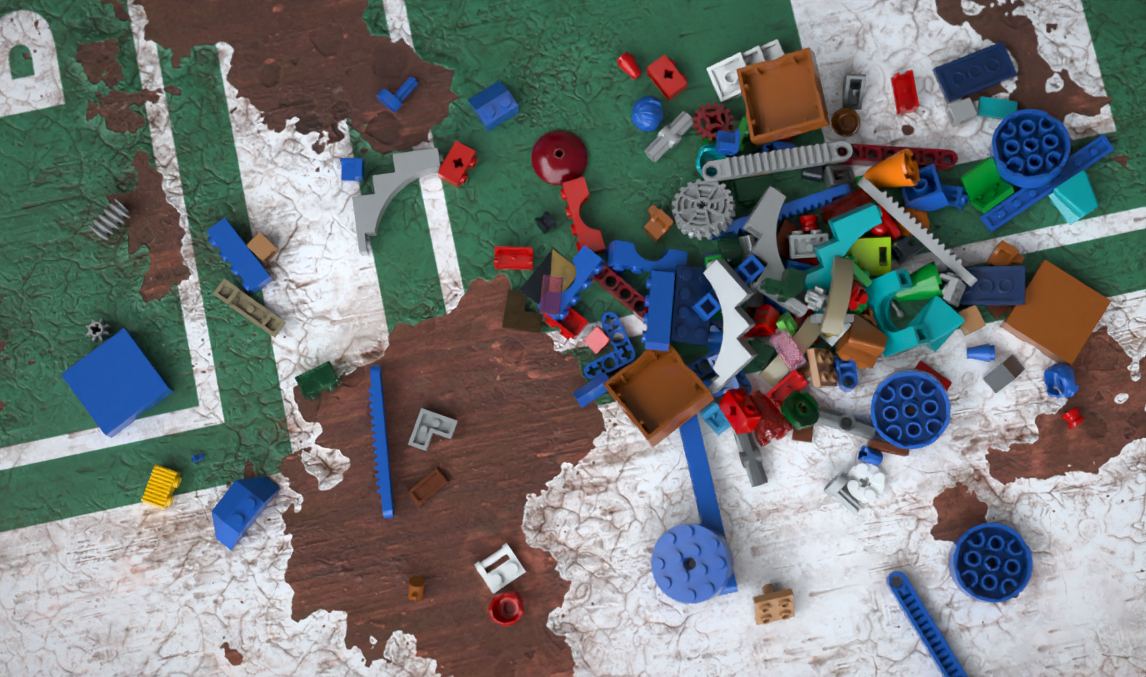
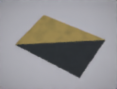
(552, 265)

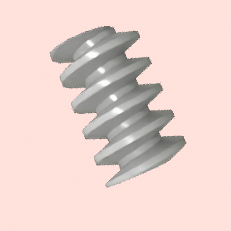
(110, 220)

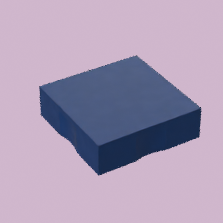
(117, 383)

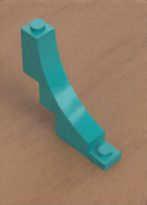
(846, 230)

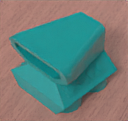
(1074, 198)
(939, 322)

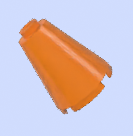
(894, 171)

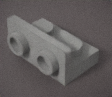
(802, 244)
(953, 289)

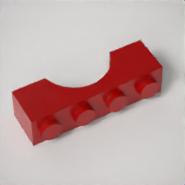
(576, 194)

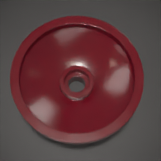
(561, 169)

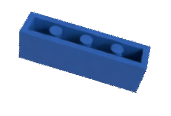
(239, 255)
(659, 310)

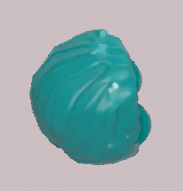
(705, 154)

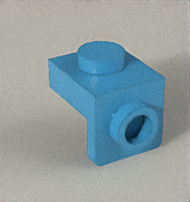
(715, 418)

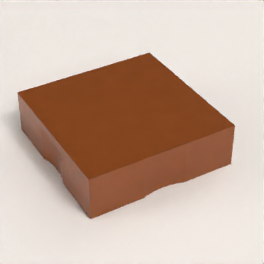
(783, 97)
(1056, 313)
(658, 393)

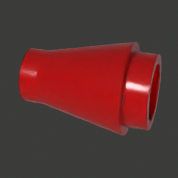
(629, 65)

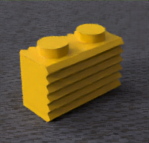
(161, 487)

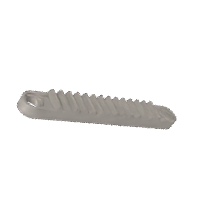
(777, 161)
(920, 233)

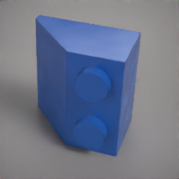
(494, 105)
(928, 193)

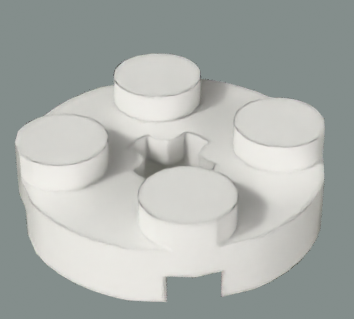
(876, 481)

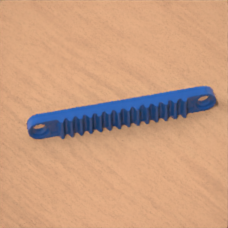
(794, 207)
(381, 443)
(925, 627)

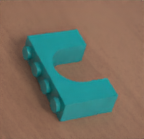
(879, 298)

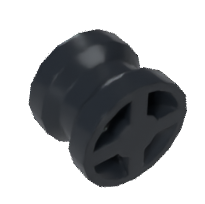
(545, 222)

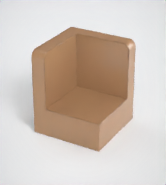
(262, 248)
(972, 319)

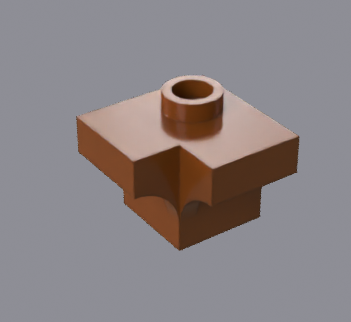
(658, 225)
(1004, 255)

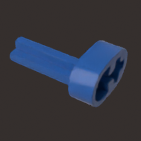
(393, 101)

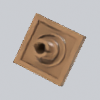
(820, 368)
(773, 605)

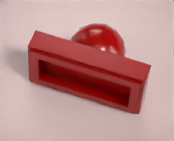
(887, 226)

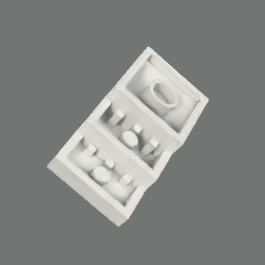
(725, 75)

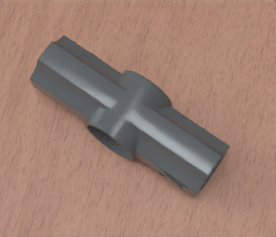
(857, 426)
(751, 459)

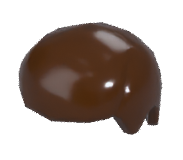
(845, 122)

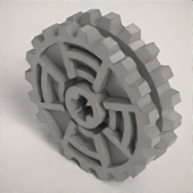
(703, 209)

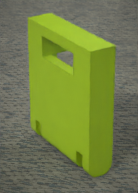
(867, 254)

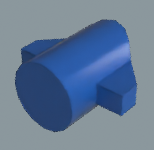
(715, 337)
(870, 455)

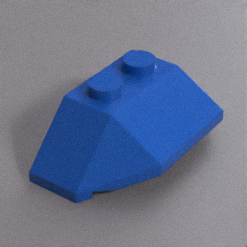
(241, 508)

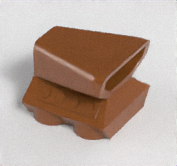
(861, 343)

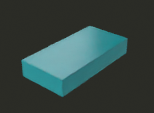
(995, 108)

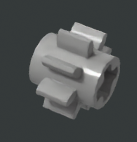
(816, 298)
(98, 335)

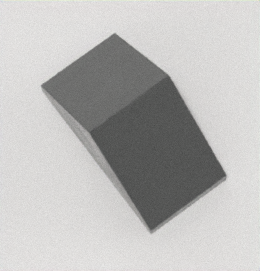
(853, 91)
(837, 176)
(1004, 374)

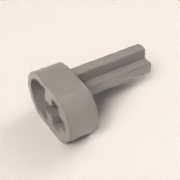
(835, 489)

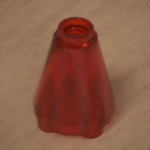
(772, 423)

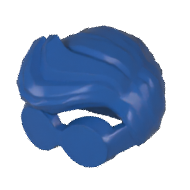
(647, 113)
(1062, 377)

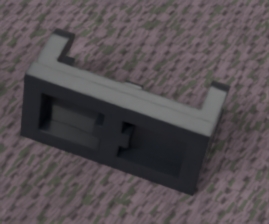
(903, 251)

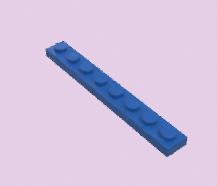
(1028, 196)

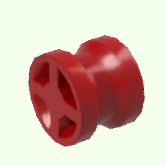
(808, 223)
(1073, 417)

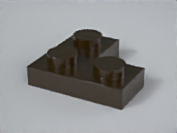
(516, 317)

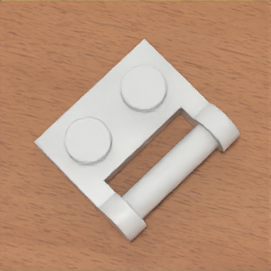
(504, 573)

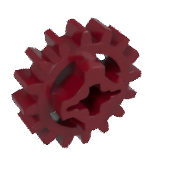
(706, 118)

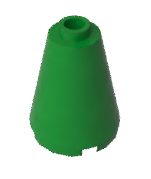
(925, 285)

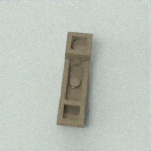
(838, 297)
(249, 308)
(804, 338)

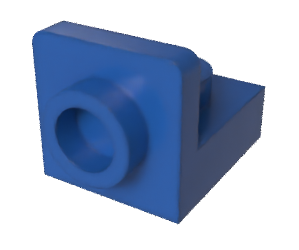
(956, 196)

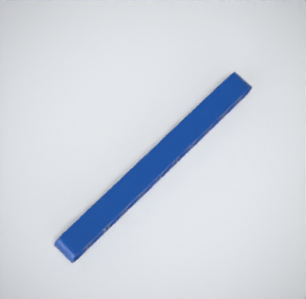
(703, 484)

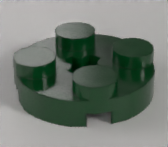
(799, 419)

